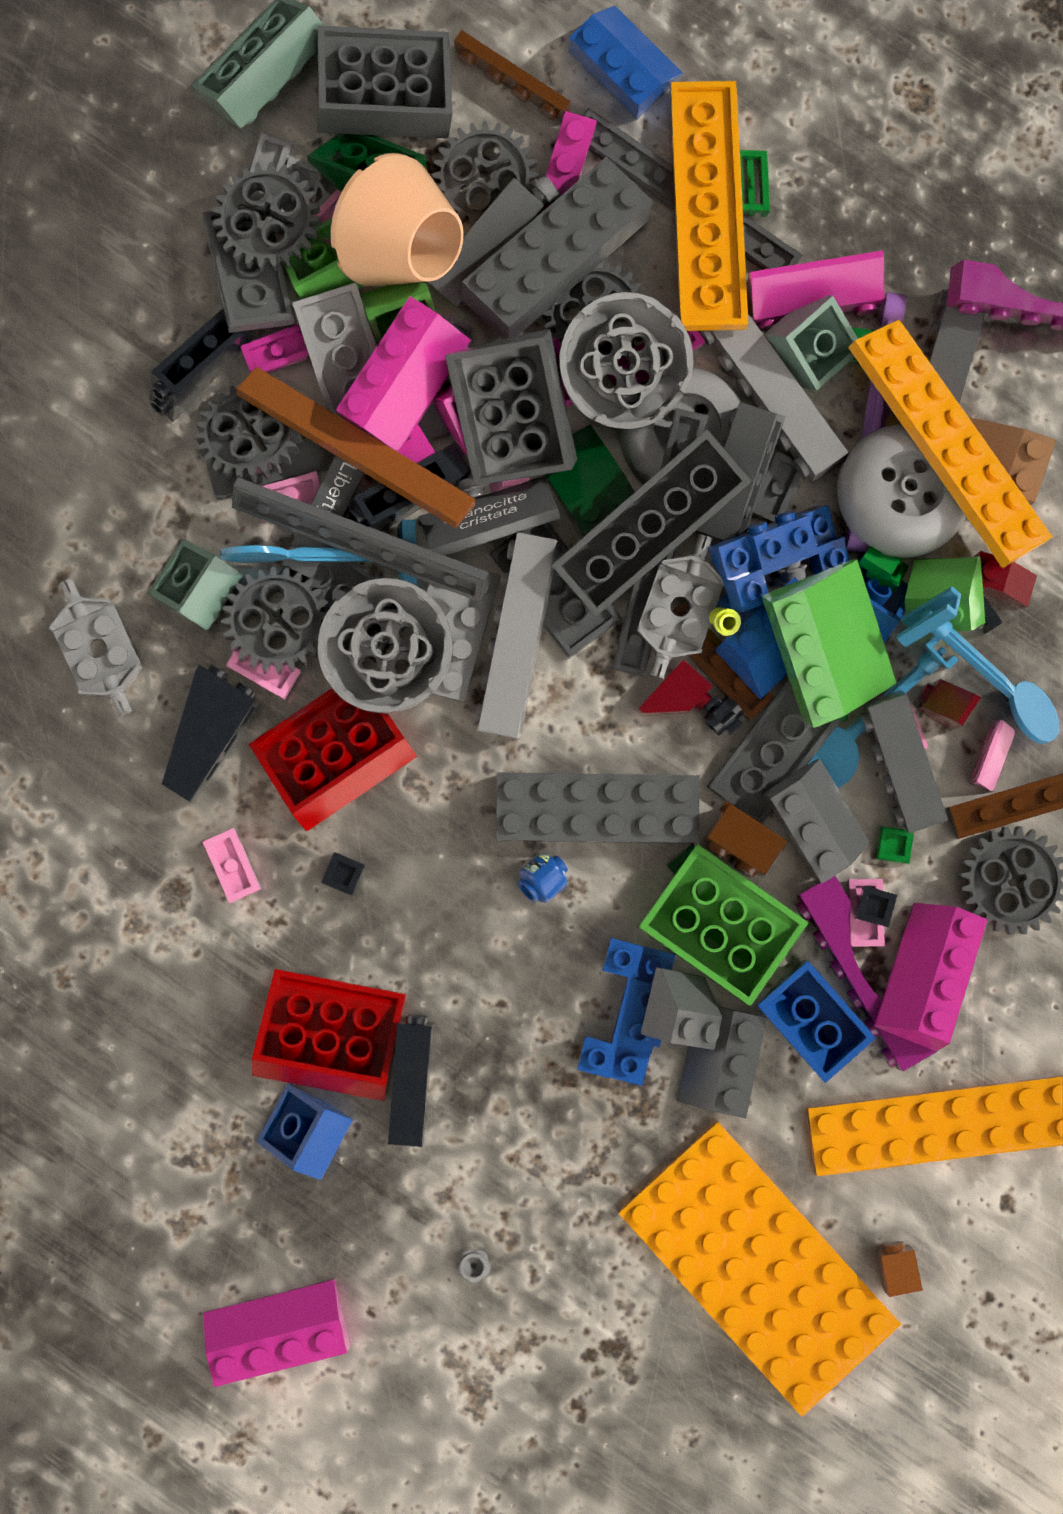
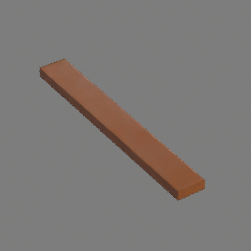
(356, 447)

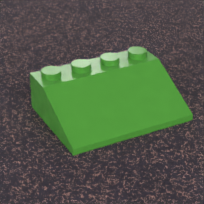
(830, 642)
(722, 925)

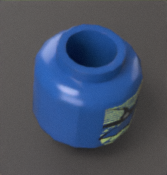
(543, 878)

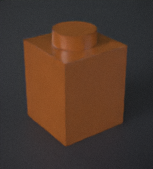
(899, 1269)

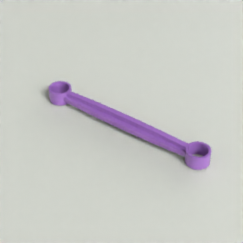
(877, 408)

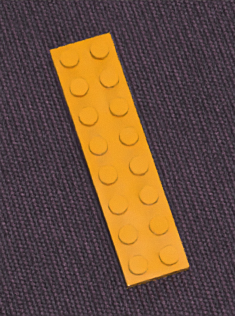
(708, 206)
(950, 442)
(936, 1125)

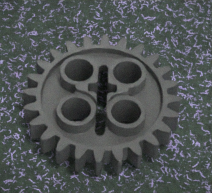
(470, 151)
(278, 190)
(578, 298)
(225, 449)
(255, 641)
(1041, 867)

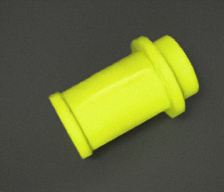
(731, 623)

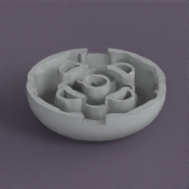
(618, 320)
(645, 446)
(867, 497)
(346, 644)

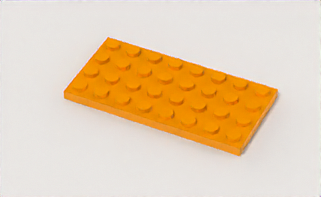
(759, 1268)

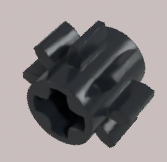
(723, 715)

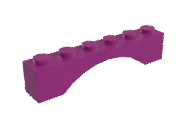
(985, 289)
(830, 914)

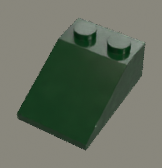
(347, 153)
(592, 486)

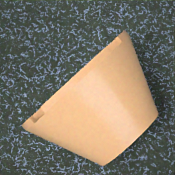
(394, 225)

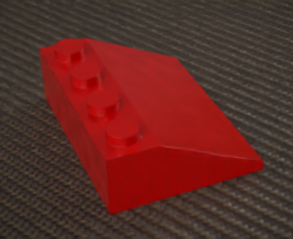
(329, 756)
(328, 1035)

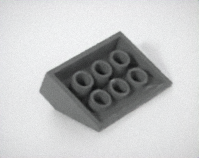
(383, 82)
(512, 408)

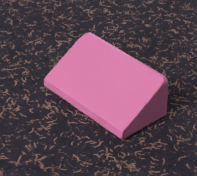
(992, 755)

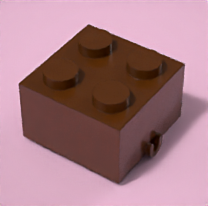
(744, 841)

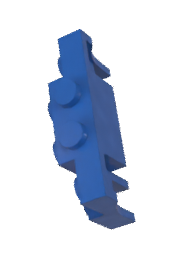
(775, 545)
(629, 1050)

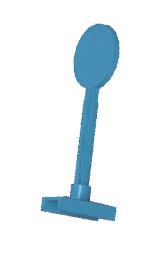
(263, 554)
(1027, 702)
(840, 751)

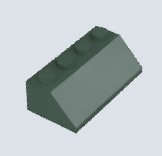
(260, 61)

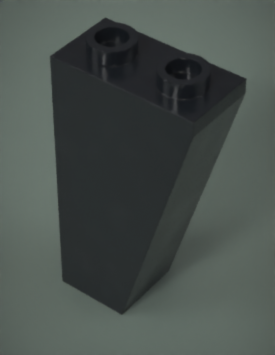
(194, 366)
(383, 508)
(207, 731)
(411, 1081)

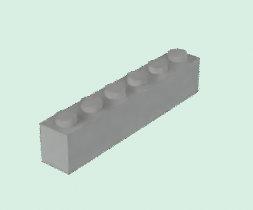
(774, 389)
(518, 635)

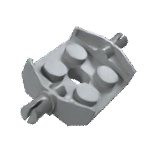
(700, 586)
(77, 628)

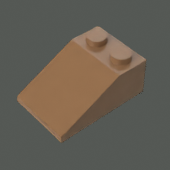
(1020, 453)

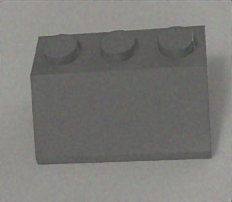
(817, 821)
(725, 1076)

